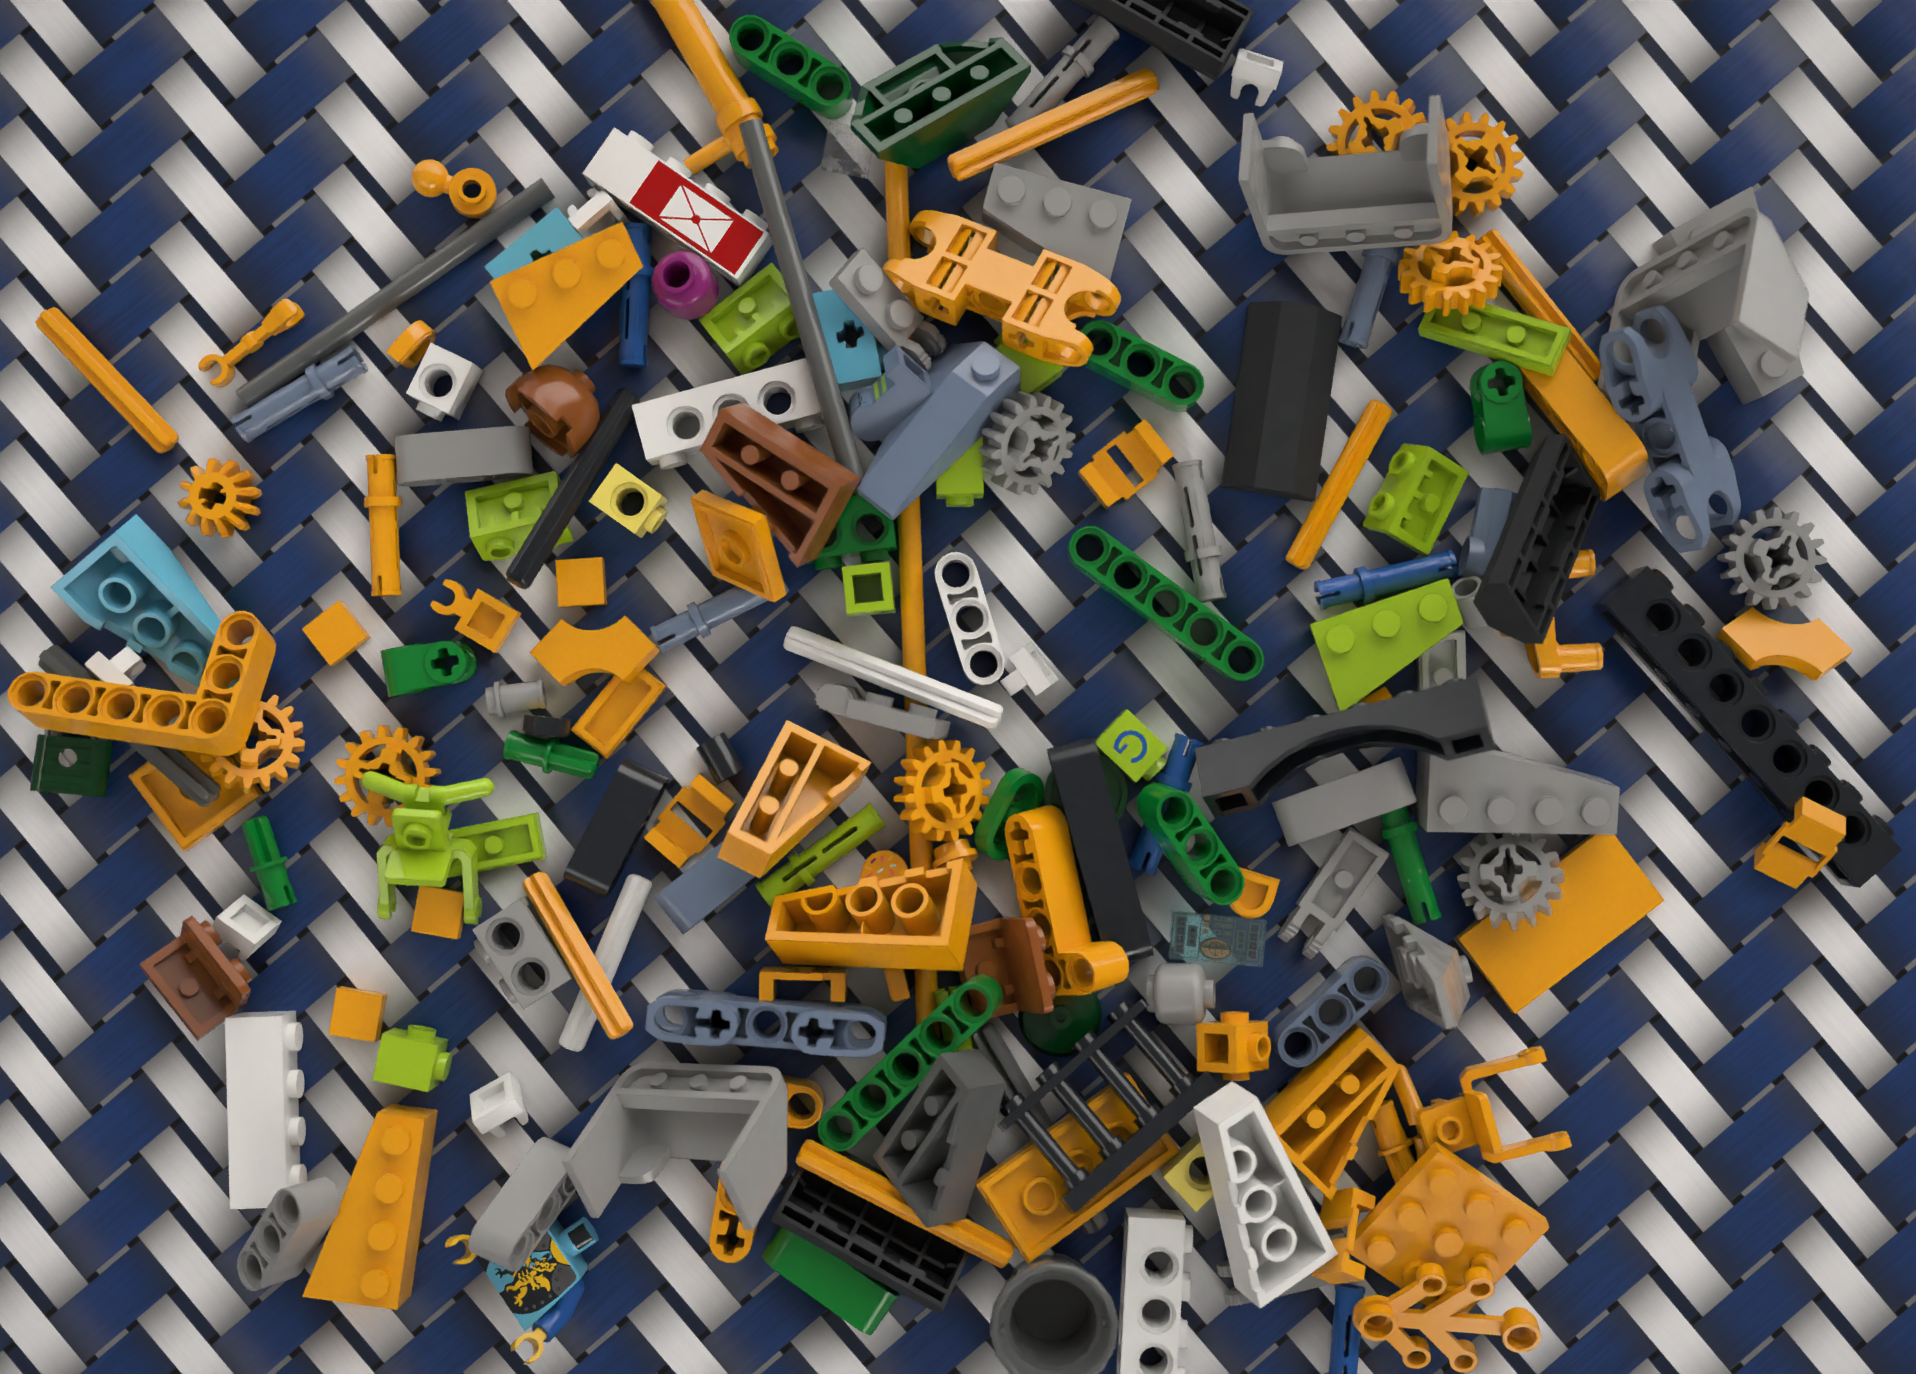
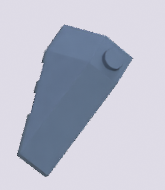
(966, 388)

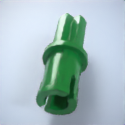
(551, 755)
(268, 863)

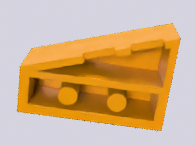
(1329, 1106)

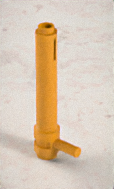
(716, 81)

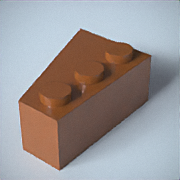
(780, 478)

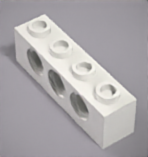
(660, 417)
(1145, 1233)

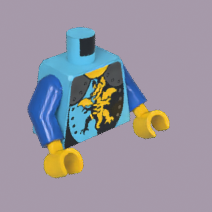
(546, 1285)

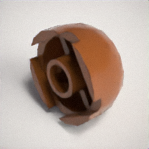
(558, 407)

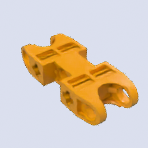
(1025, 298)

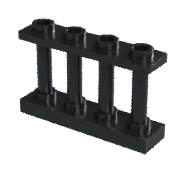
(1150, 1120)

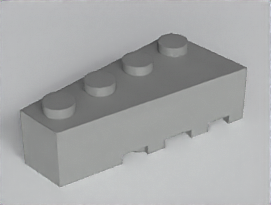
(1746, 363)
(1511, 795)

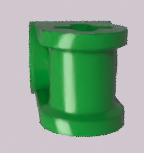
(1499, 414)
(422, 667)

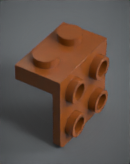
(1013, 956)
(198, 978)

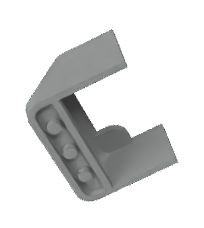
(1349, 198)
(1718, 280)
(686, 1114)

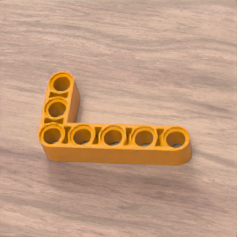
(156, 708)

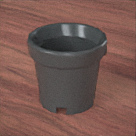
(1053, 1319)

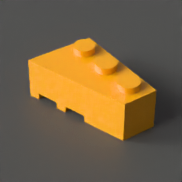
(564, 289)
(790, 797)

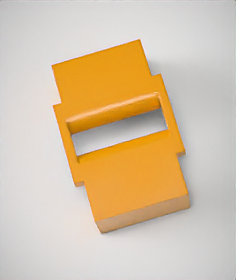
(1141, 448)
(1813, 828)
(675, 837)
(769, 975)
(1340, 1213)

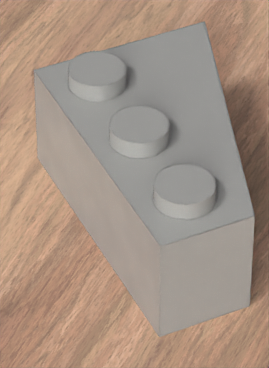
(1056, 217)

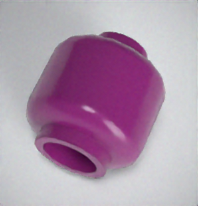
(685, 285)

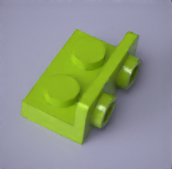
(753, 321)
(1415, 497)
(506, 513)

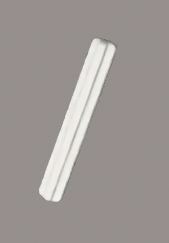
(608, 956)

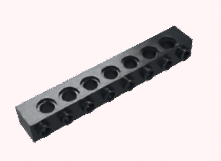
(1625, 611)

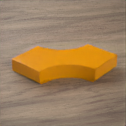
(1803, 647)
(576, 652)

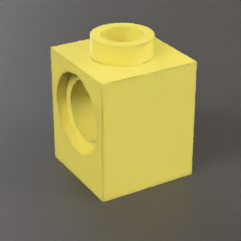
(614, 489)
(1176, 1172)

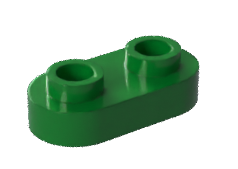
(1014, 794)

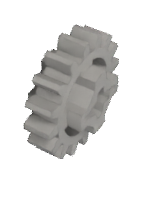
(1027, 442)
(1791, 550)
(1529, 879)

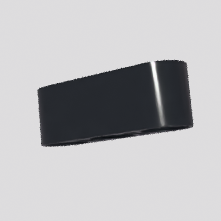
(615, 828)

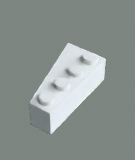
(1259, 1199)

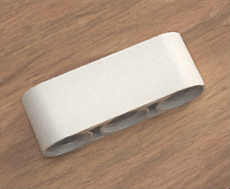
(969, 596)

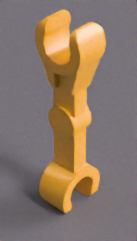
(280, 318)

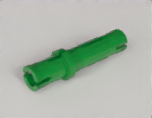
(1410, 864)

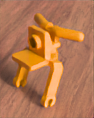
(1469, 1117)

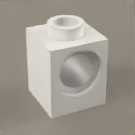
(438, 363)

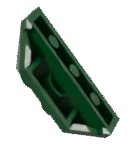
(937, 100)

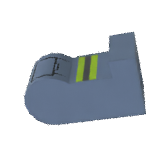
(891, 397)

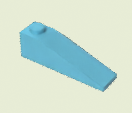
(145, 597)

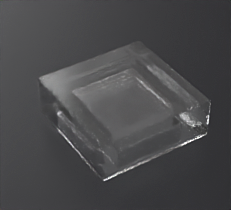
(845, 152)

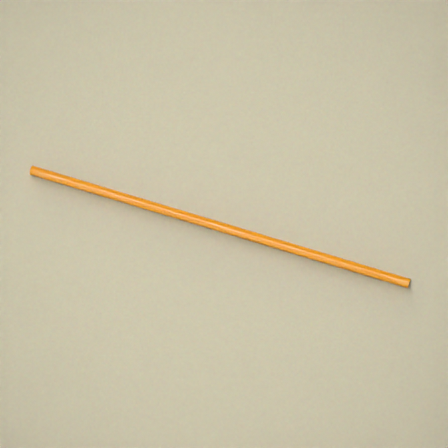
(910, 576)

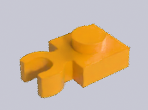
(482, 617)

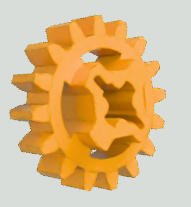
(1364, 116)
(1487, 172)
(1450, 274)
(270, 744)
(392, 757)
(942, 790)

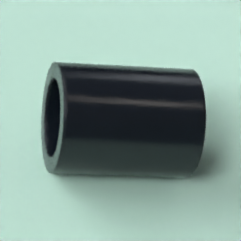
(720, 758)

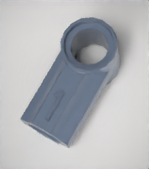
(1488, 522)

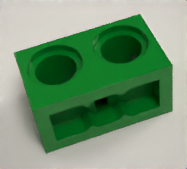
(848, 542)

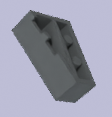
(943, 1136)

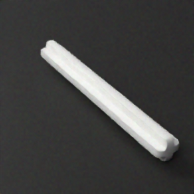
(893, 677)

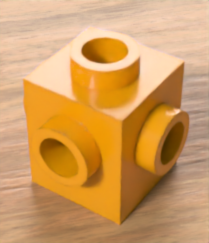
(1233, 1046)

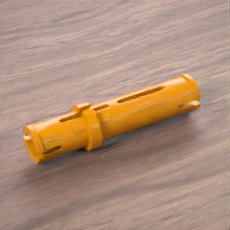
(383, 524)

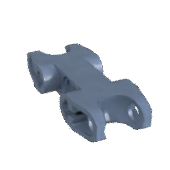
(1657, 396)
(741, 1012)

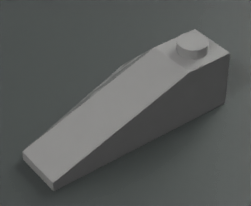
(1429, 972)

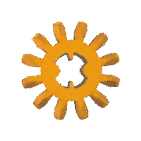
(216, 516)

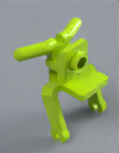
(421, 847)

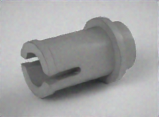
(515, 697)

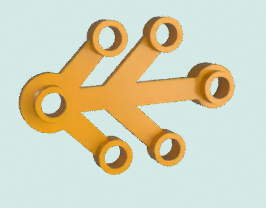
(1385, 1317)

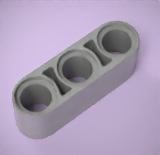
(463, 456)
(1344, 801)
(524, 1207)
(288, 1233)

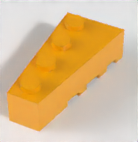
(883, 923)
(379, 1221)

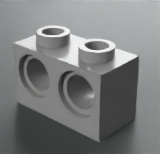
(534, 946)

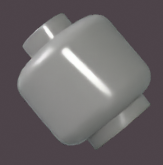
(1180, 993)

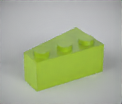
(1382, 638)

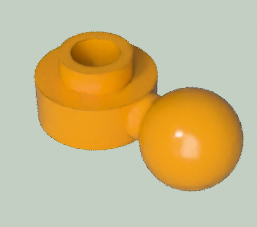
(432, 179)

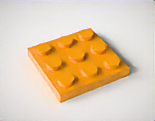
(1446, 1217)

